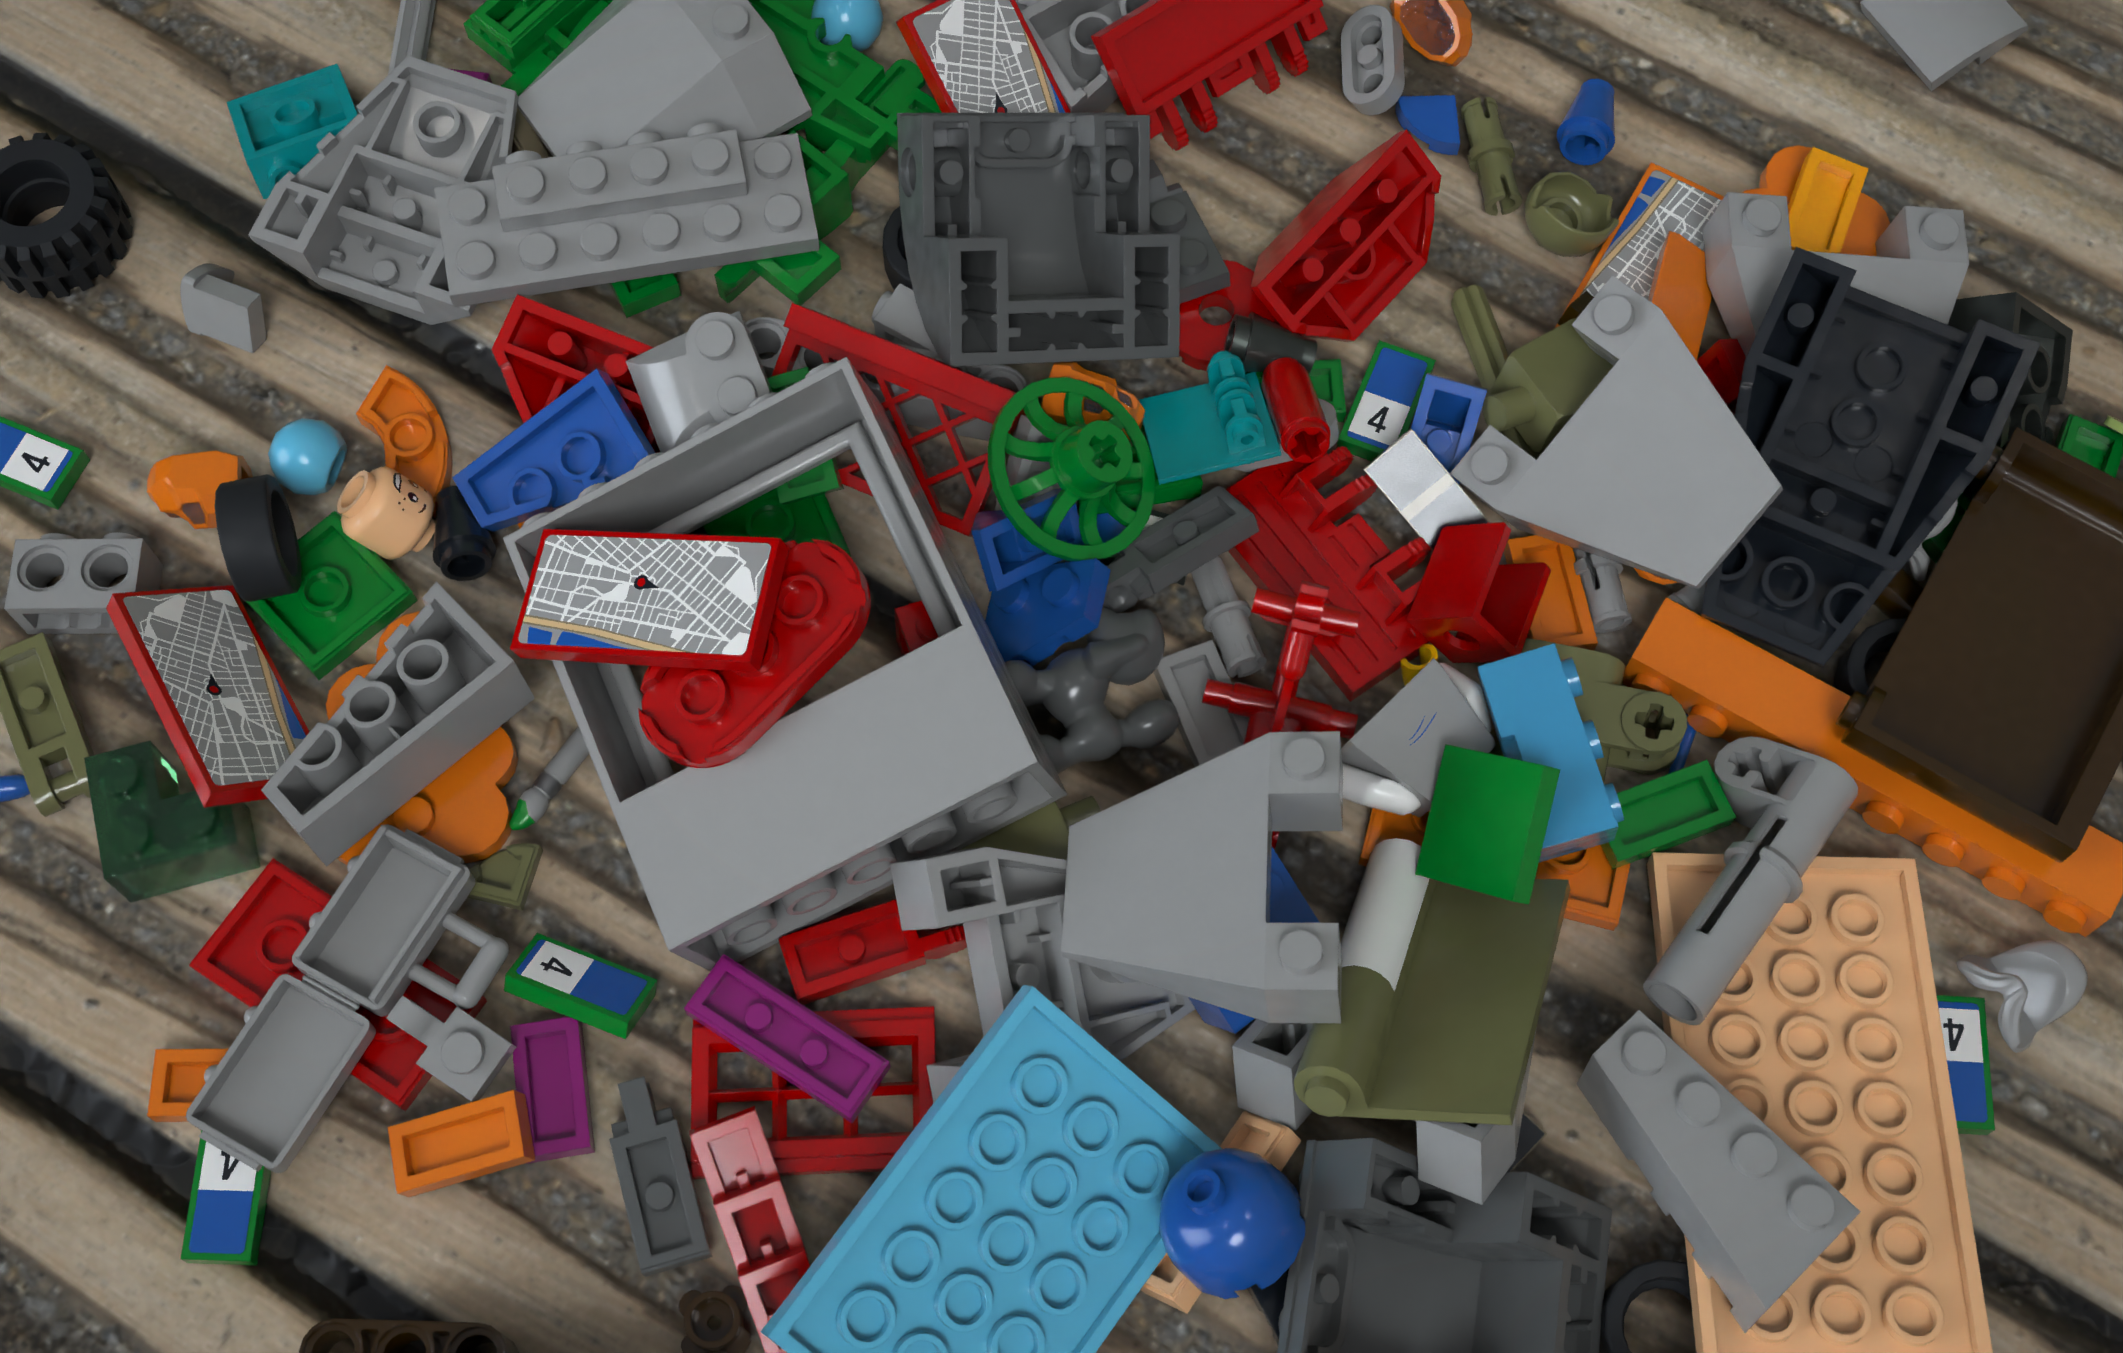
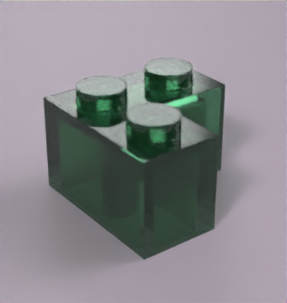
(153, 834)

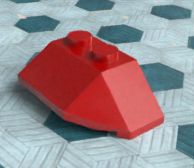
(1352, 244)
(552, 351)

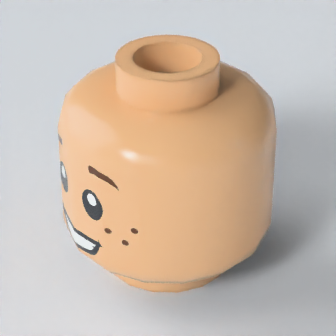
(386, 512)

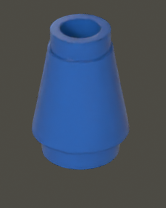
(1589, 124)

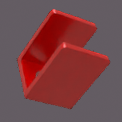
(1476, 595)

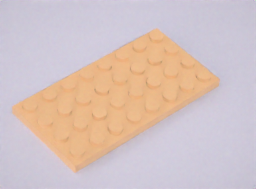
(1846, 1062)

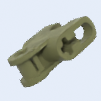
(1621, 713)

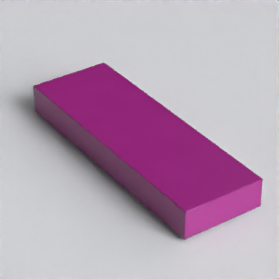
(787, 1038)

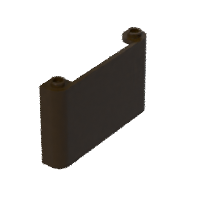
(2012, 654)

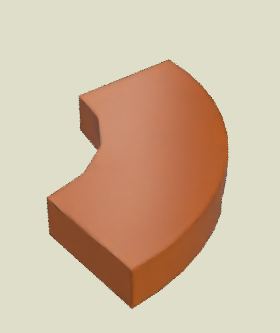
(410, 431)

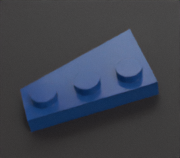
(555, 455)

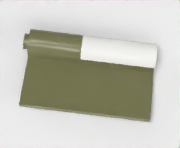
(1432, 998)

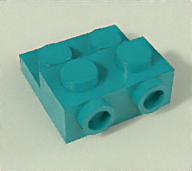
(288, 120)

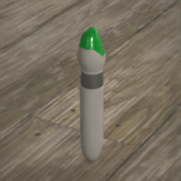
(535, 800)

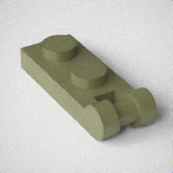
(43, 722)

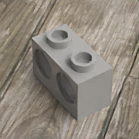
(82, 594)

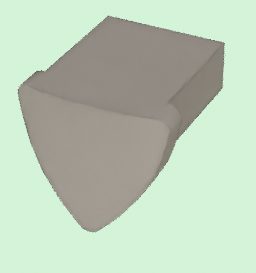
(221, 308)

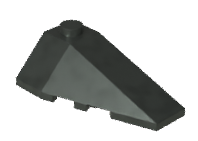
(2049, 371)

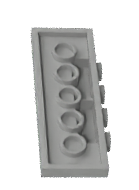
(624, 213)

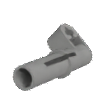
(1760, 872)

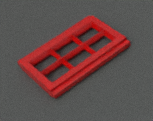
(823, 1153)

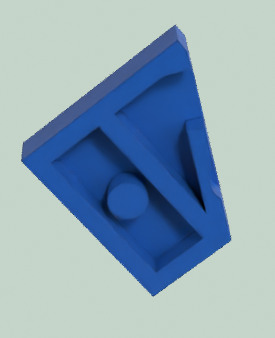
(1047, 609)

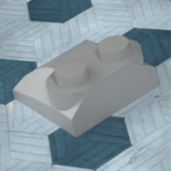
(698, 377)

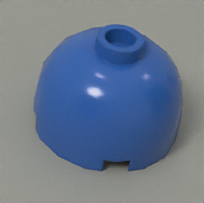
(1231, 1222)

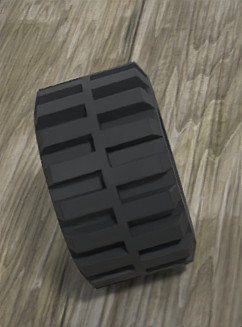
(79, 238)

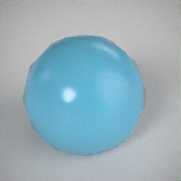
(854, 17)
(307, 456)

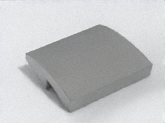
(1944, 35)

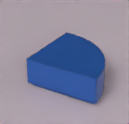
(1431, 120)

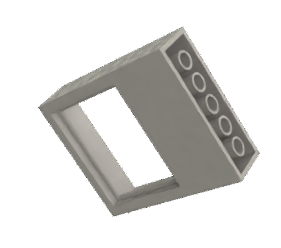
(845, 786)

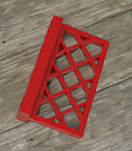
(921, 377)

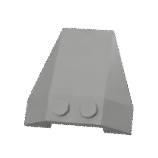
(663, 73)
(366, 202)

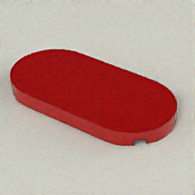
(719, 714)

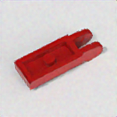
(860, 951)

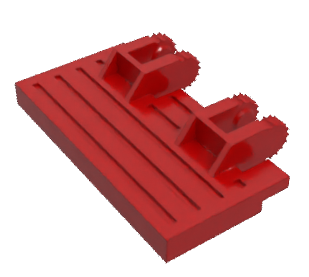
(1178, 43)
(1303, 544)

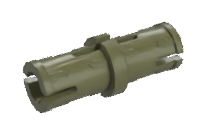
(1491, 156)

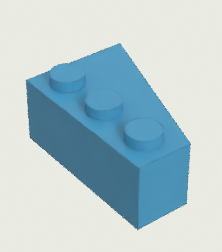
(1540, 724)

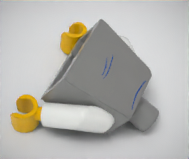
(1399, 751)

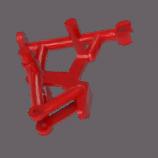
(1280, 707)

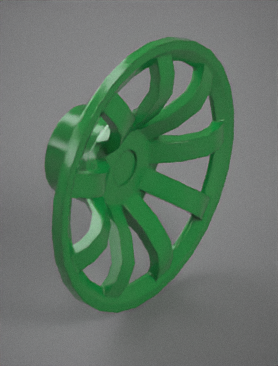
(1083, 462)

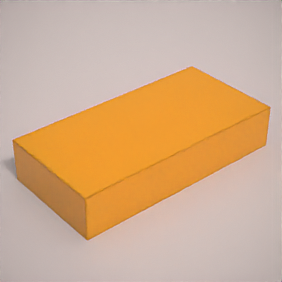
(1824, 201)

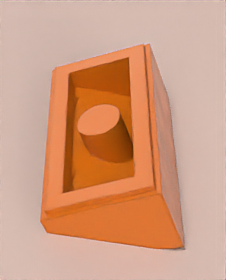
(1682, 289)

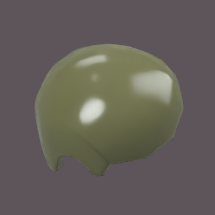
(1568, 215)

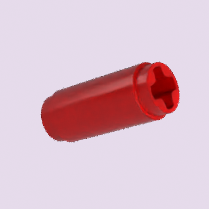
(1295, 410)

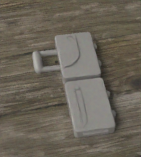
(356, 953)

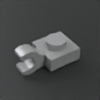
(458, 1051)

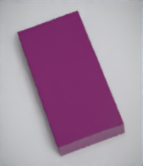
(555, 1084)

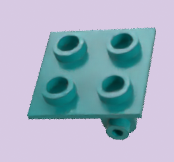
(1210, 423)

